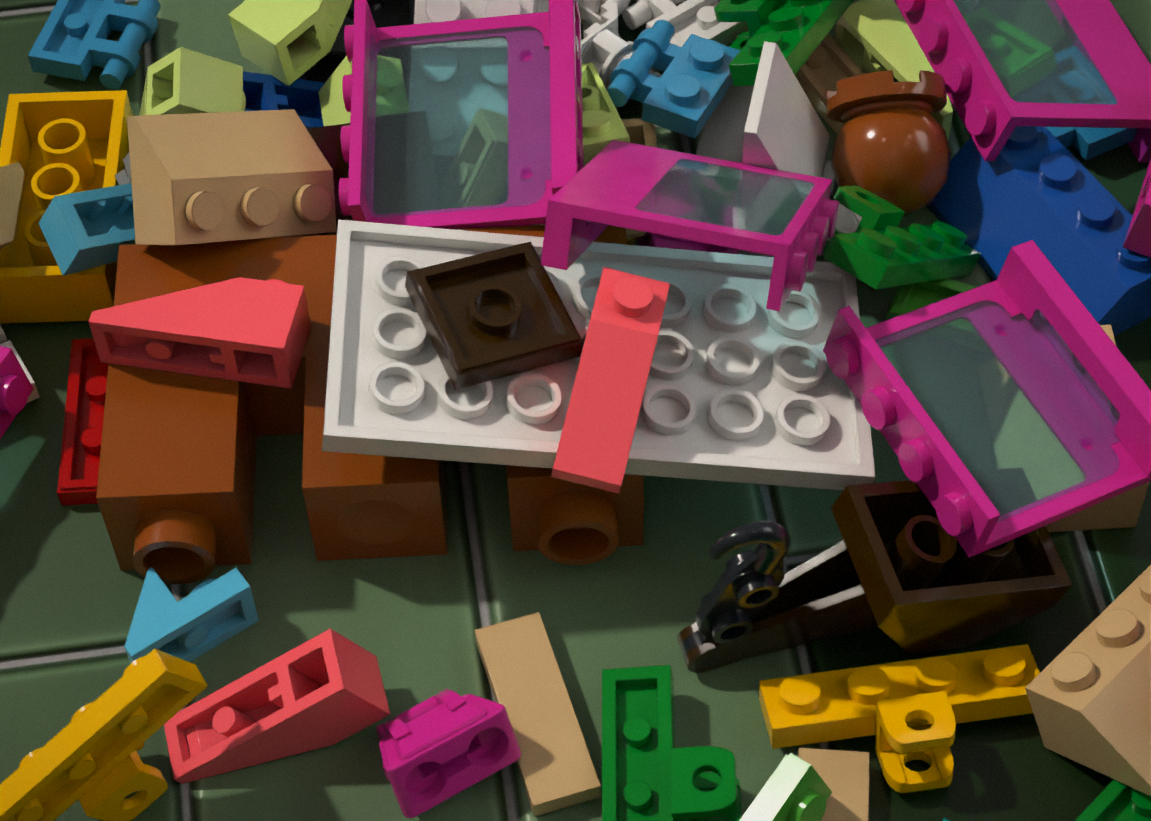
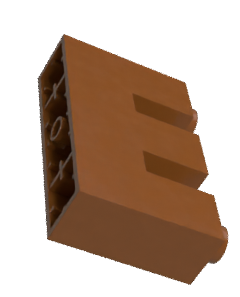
(185, 445)

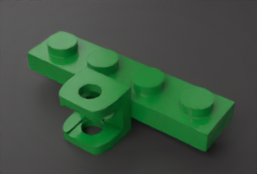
(792, 24)
(893, 255)
(643, 769)

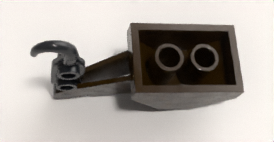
(887, 573)

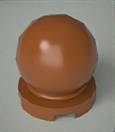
(891, 137)

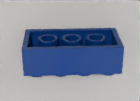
(1050, 198)

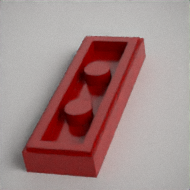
(82, 425)

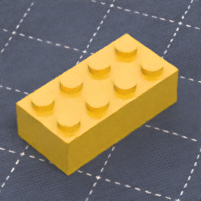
(64, 148)

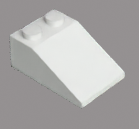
(783, 125)

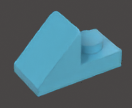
(194, 624)

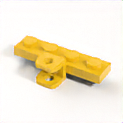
(904, 704)
(97, 753)

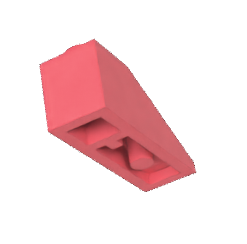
(216, 330)
(610, 380)
(279, 710)

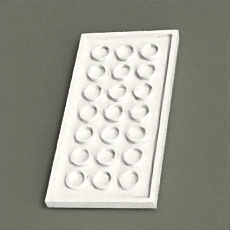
(725, 397)

